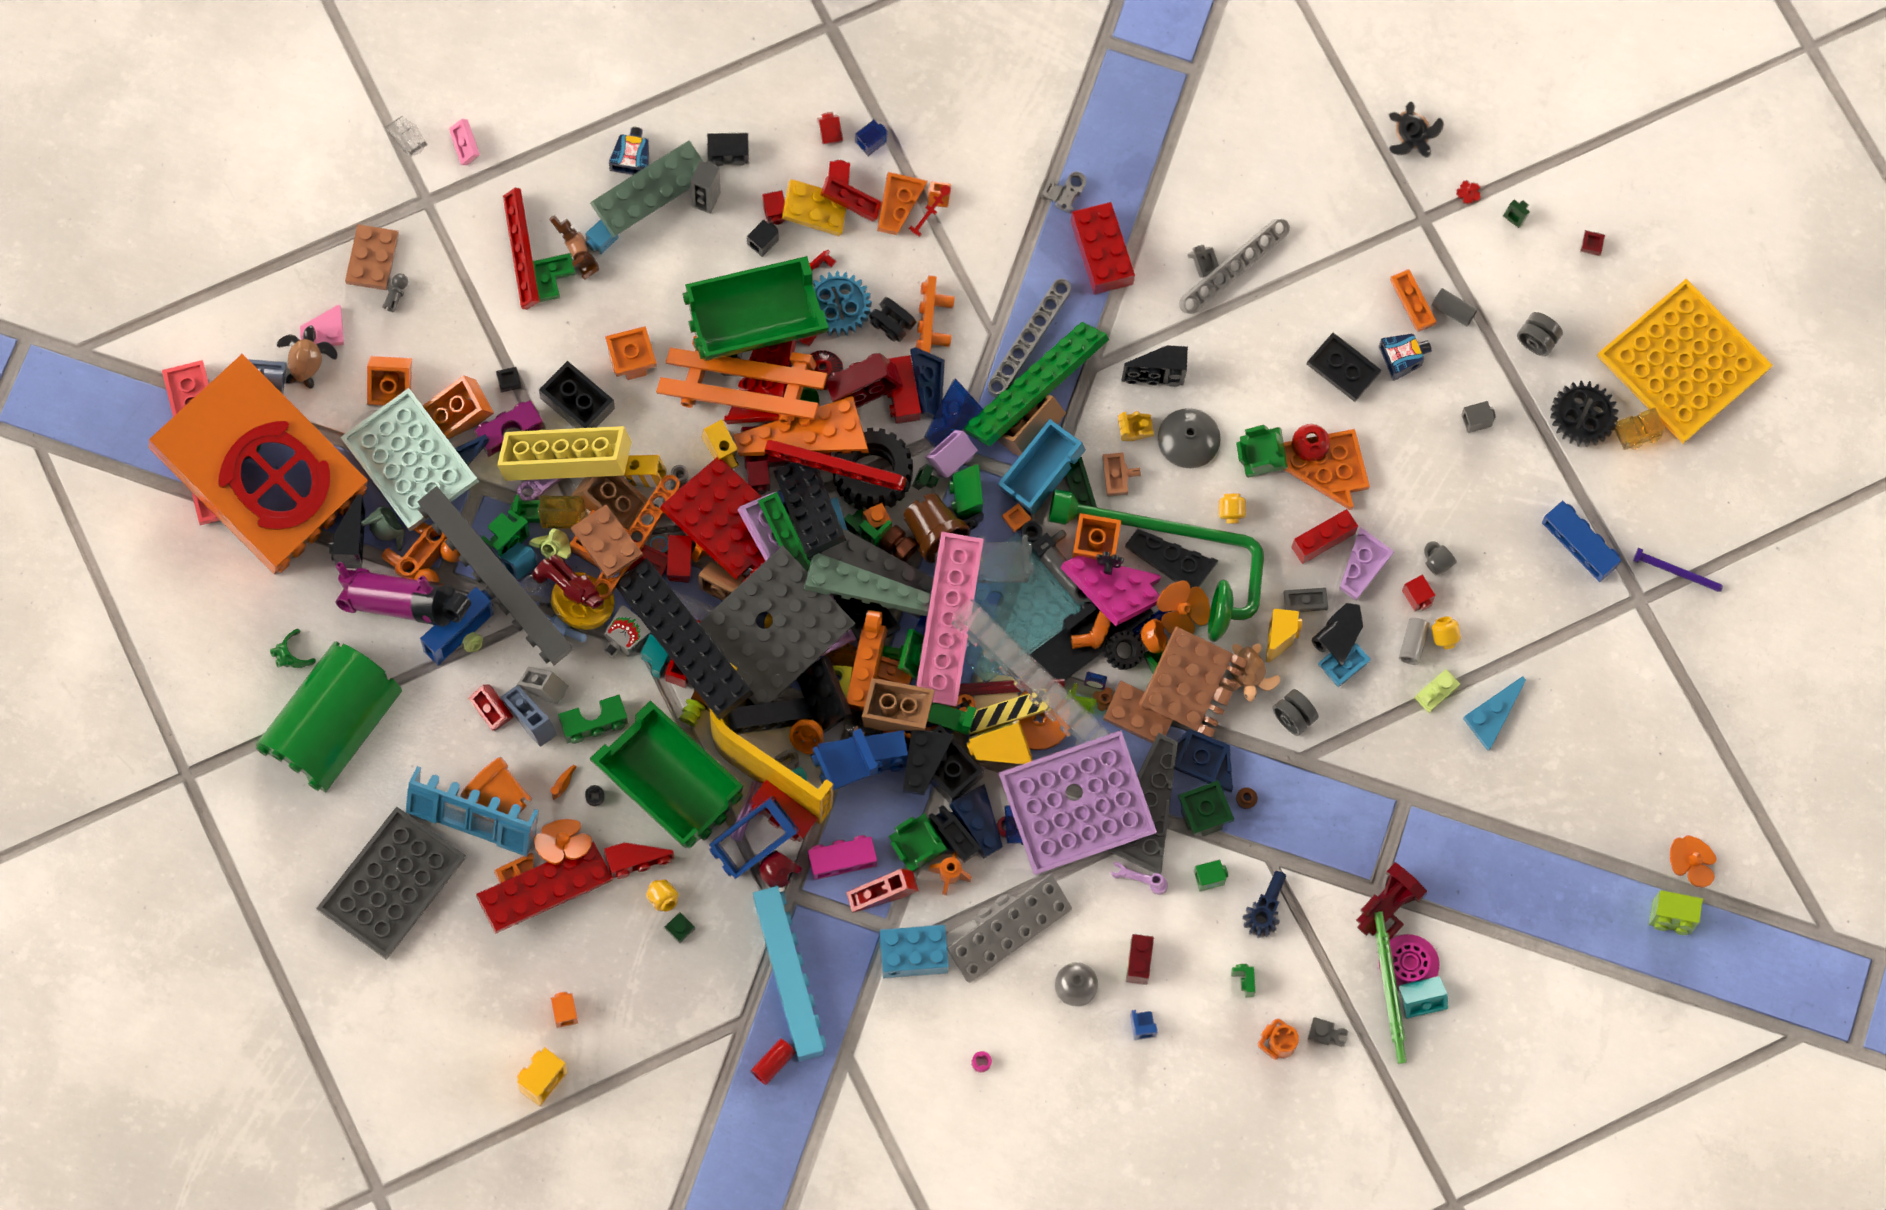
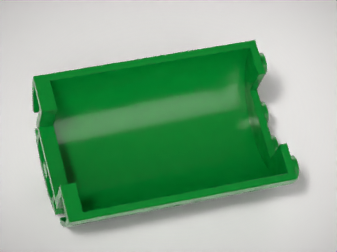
(754, 309)
(330, 715)
(670, 776)

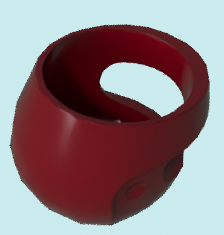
(775, 869)

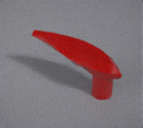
(824, 256)

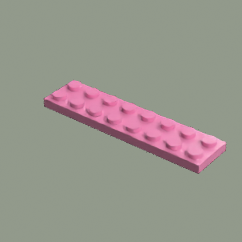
(943, 644)

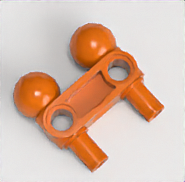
(422, 555)

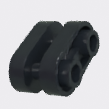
(893, 330)

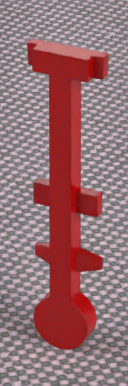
(945, 191)

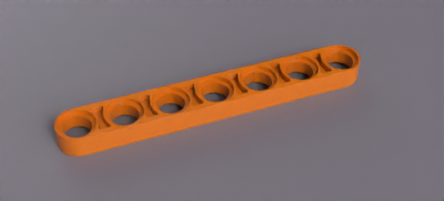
(645, 530)

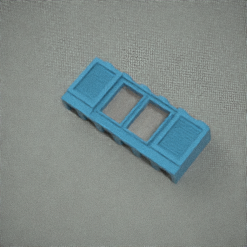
(468, 816)

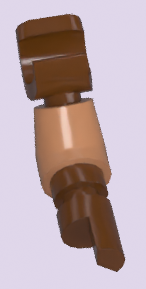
(577, 247)

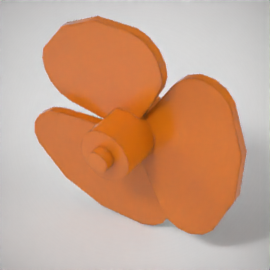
(1183, 602)
(556, 841)
(1690, 855)

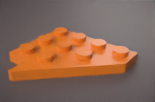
(1337, 472)

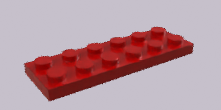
(542, 889)

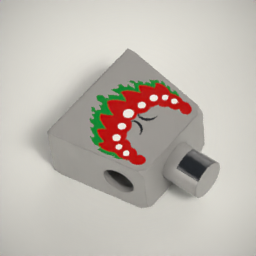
(625, 633)

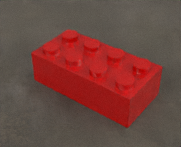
(1102, 248)

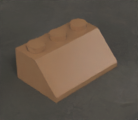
(1027, 428)
(718, 581)

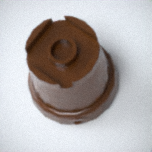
(929, 520)

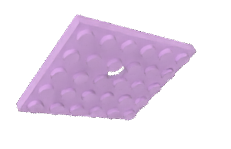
(1067, 830)

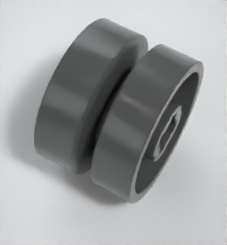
(1540, 334)
(1295, 712)

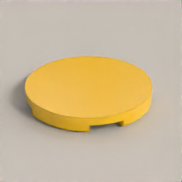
(576, 614)

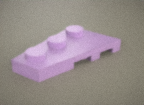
(1364, 563)

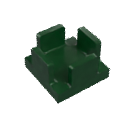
(1205, 809)

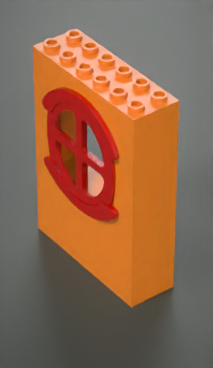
(225, 426)

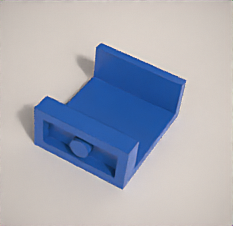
(845, 761)

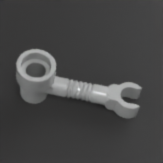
(676, 470)

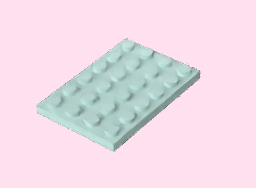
(408, 456)

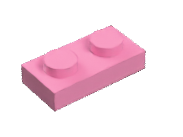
(464, 142)

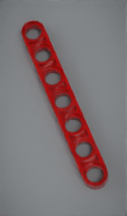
(835, 465)

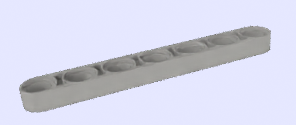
(1225, 269)
(1032, 328)

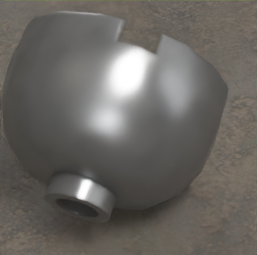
(1076, 984)

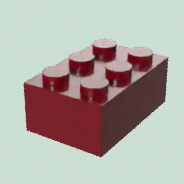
(865, 380)

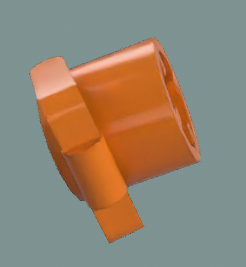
(1282, 1040)

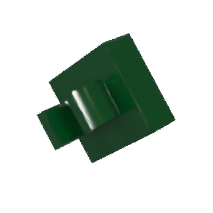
(1517, 212)
(925, 478)

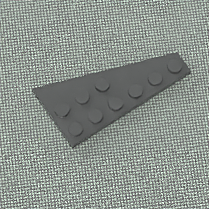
(1156, 783)

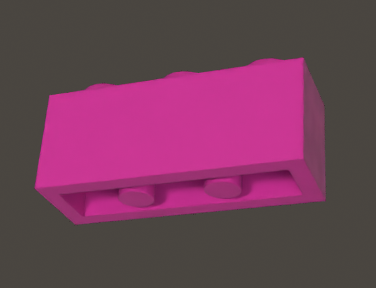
(842, 857)

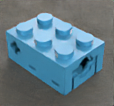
(913, 951)

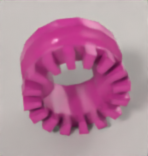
(982, 1068)

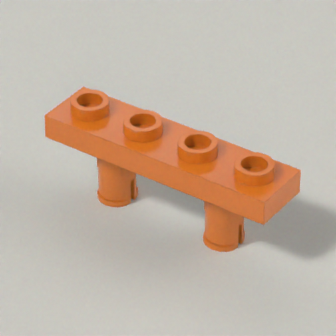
(926, 308)

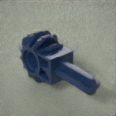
(1265, 907)

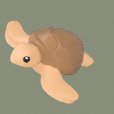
(1252, 674)

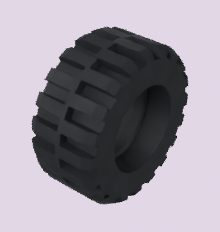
(870, 494)

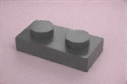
(1306, 599)

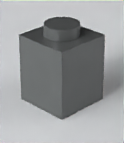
(1478, 416)

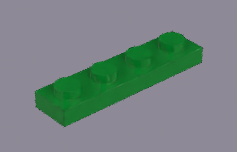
(783, 528)

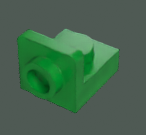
(1248, 982)

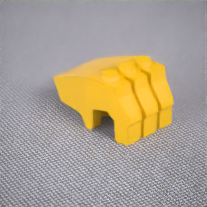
(1135, 426)

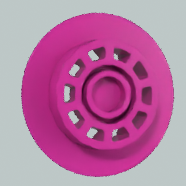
(1411, 961)

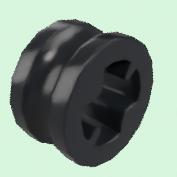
(594, 802)

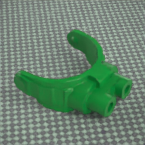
(284, 657)

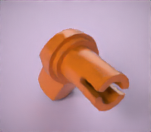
(1095, 636)

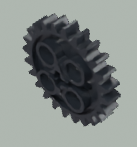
(1601, 421)

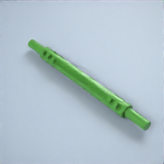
(1390, 987)

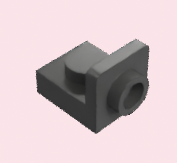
(1204, 260)

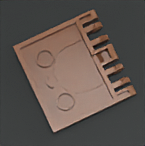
(1190, 679)

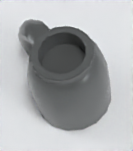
(1440, 559)

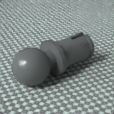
(399, 283)

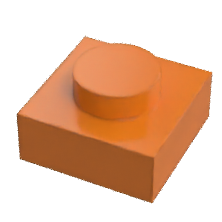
(1016, 517)

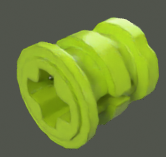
(691, 712)

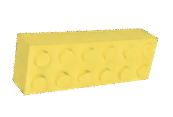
(564, 453)

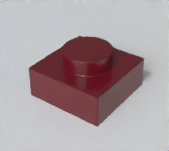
(1592, 243)

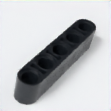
(767, 716)

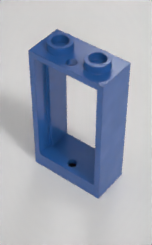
(443, 641)
(781, 817)

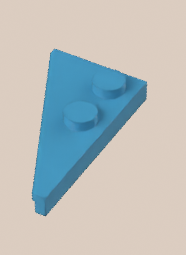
(1490, 716)

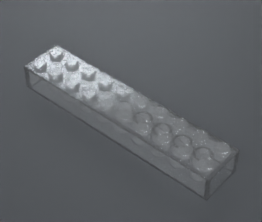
(1027, 672)

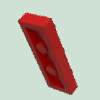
(851, 198)

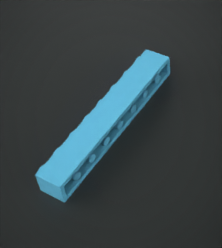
(788, 973)

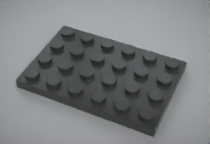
(391, 883)

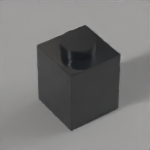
(763, 237)

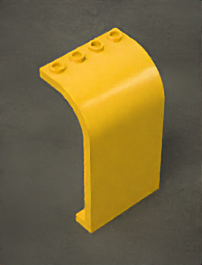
(763, 767)

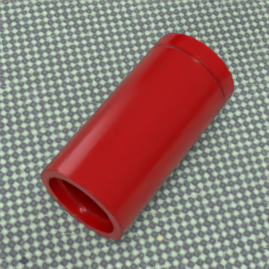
(773, 1061)

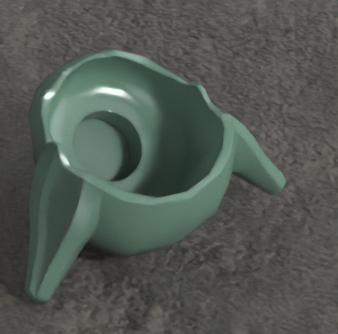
(385, 526)

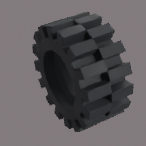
(1115, 659)

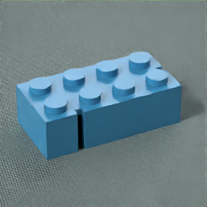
(1041, 466)

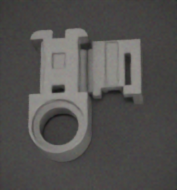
(1064, 195)

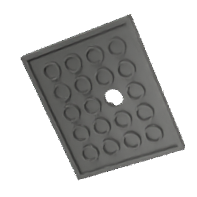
(800, 633)

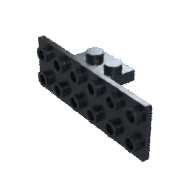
(1059, 656)

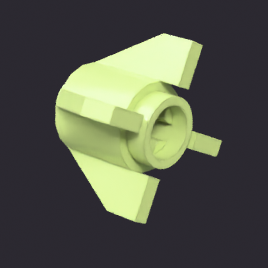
(554, 543)

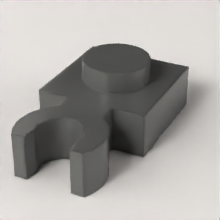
(1322, 1032)

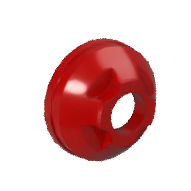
(1309, 451)

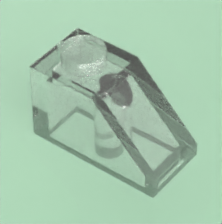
(407, 136)

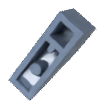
(529, 715)

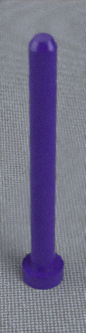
(1639, 555)

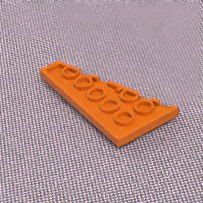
(833, 430)

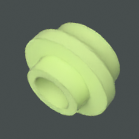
(472, 642)

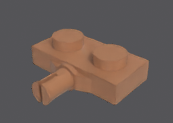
(1117, 474)

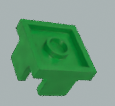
(1262, 450)
(506, 532)
(917, 842)

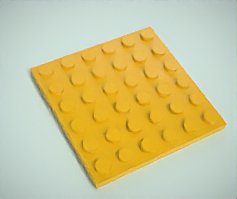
(1684, 360)

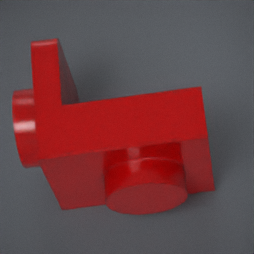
(830, 128)

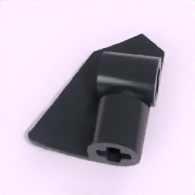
(1340, 632)

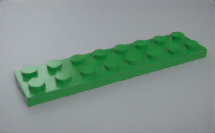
(1036, 383)

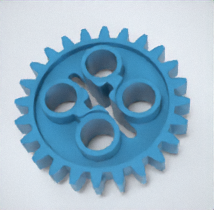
(856, 299)

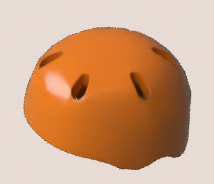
(1154, 636)
(807, 731)

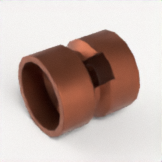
(897, 543)

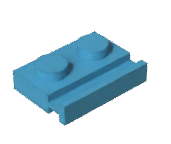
(1340, 674)

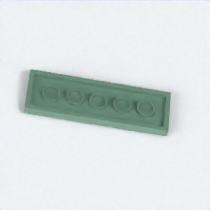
(647, 189)

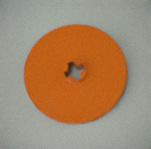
(1041, 735)

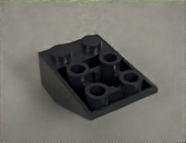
(1158, 367)

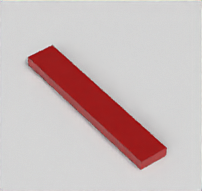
(521, 248)

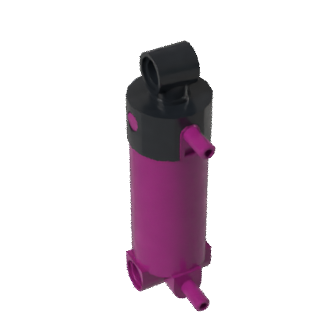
(400, 597)

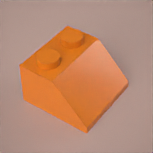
(387, 378)

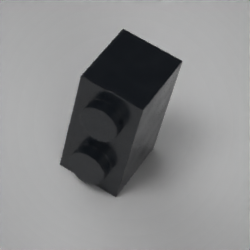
(728, 148)

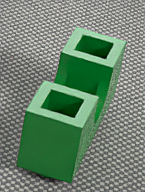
(611, 717)

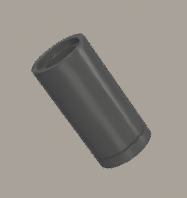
(1454, 307)

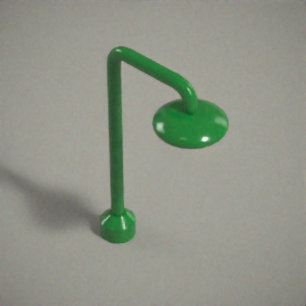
(1065, 508)

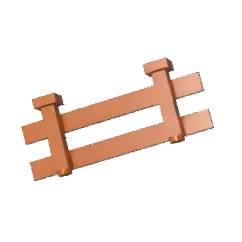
(788, 407)

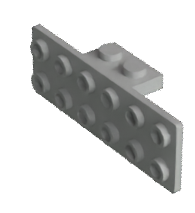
(1008, 926)

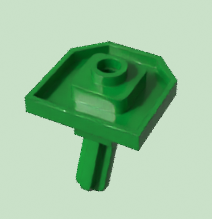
(908, 654)

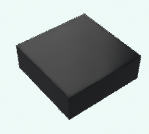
(508, 379)

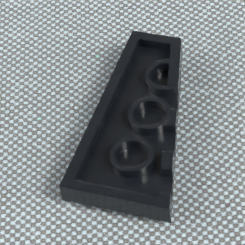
(1171, 558)

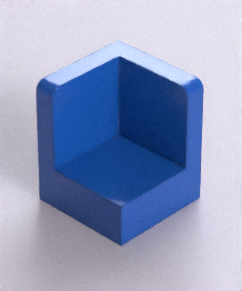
(1143, 1025)

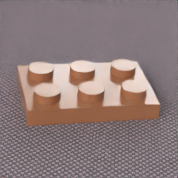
(372, 257)
(606, 541)
(1133, 717)

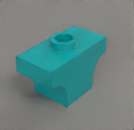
(655, 655)

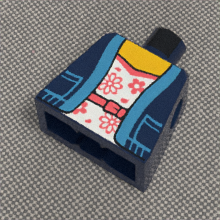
(630, 153)
(1403, 354)

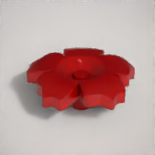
(1468, 192)

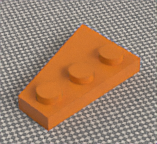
(898, 200)

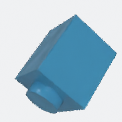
(599, 238)
(519, 560)

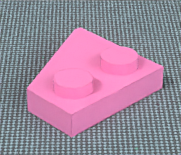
(327, 327)

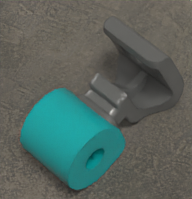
(793, 755)

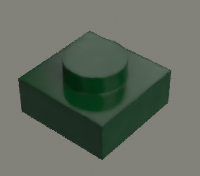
(679, 927)

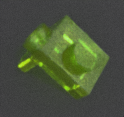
(1088, 703)

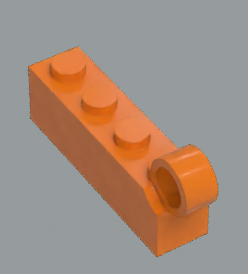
(867, 659)

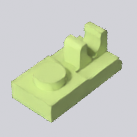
(1437, 690)

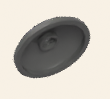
(1184, 449)

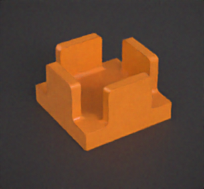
(631, 353)

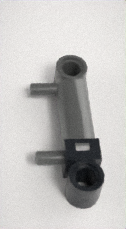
(1045, 550)

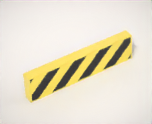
(1003, 713)

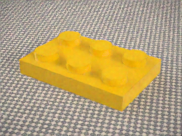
(810, 209)

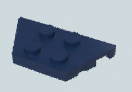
(1204, 759)

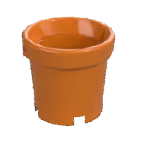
(498, 782)

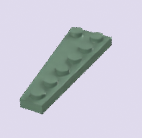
(836, 577)

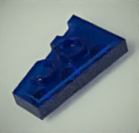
(953, 413)

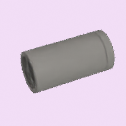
(1414, 641)

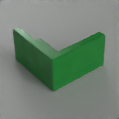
(864, 530)

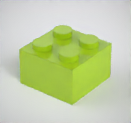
(1675, 912)

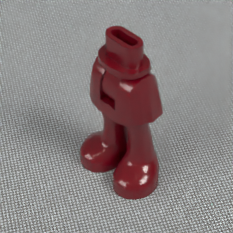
(577, 588)

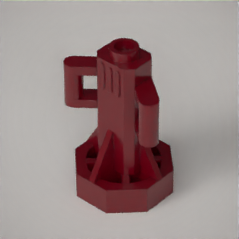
(1399, 890)

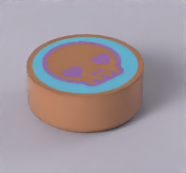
(659, 543)

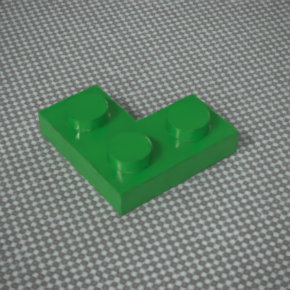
(549, 270)

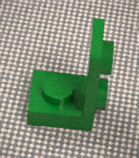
(951, 718)

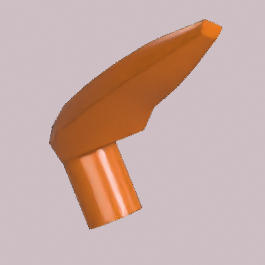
(562, 782)

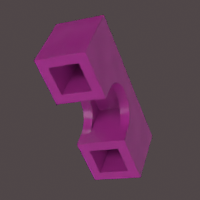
(521, 417)

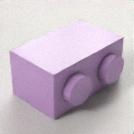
(951, 454)

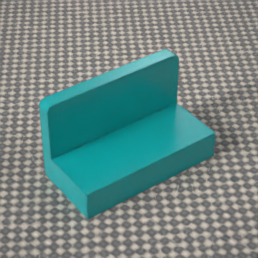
(1424, 997)

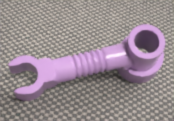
(1158, 888)

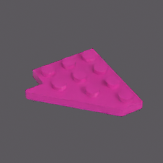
(1117, 595)

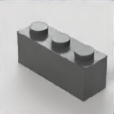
(705, 186)

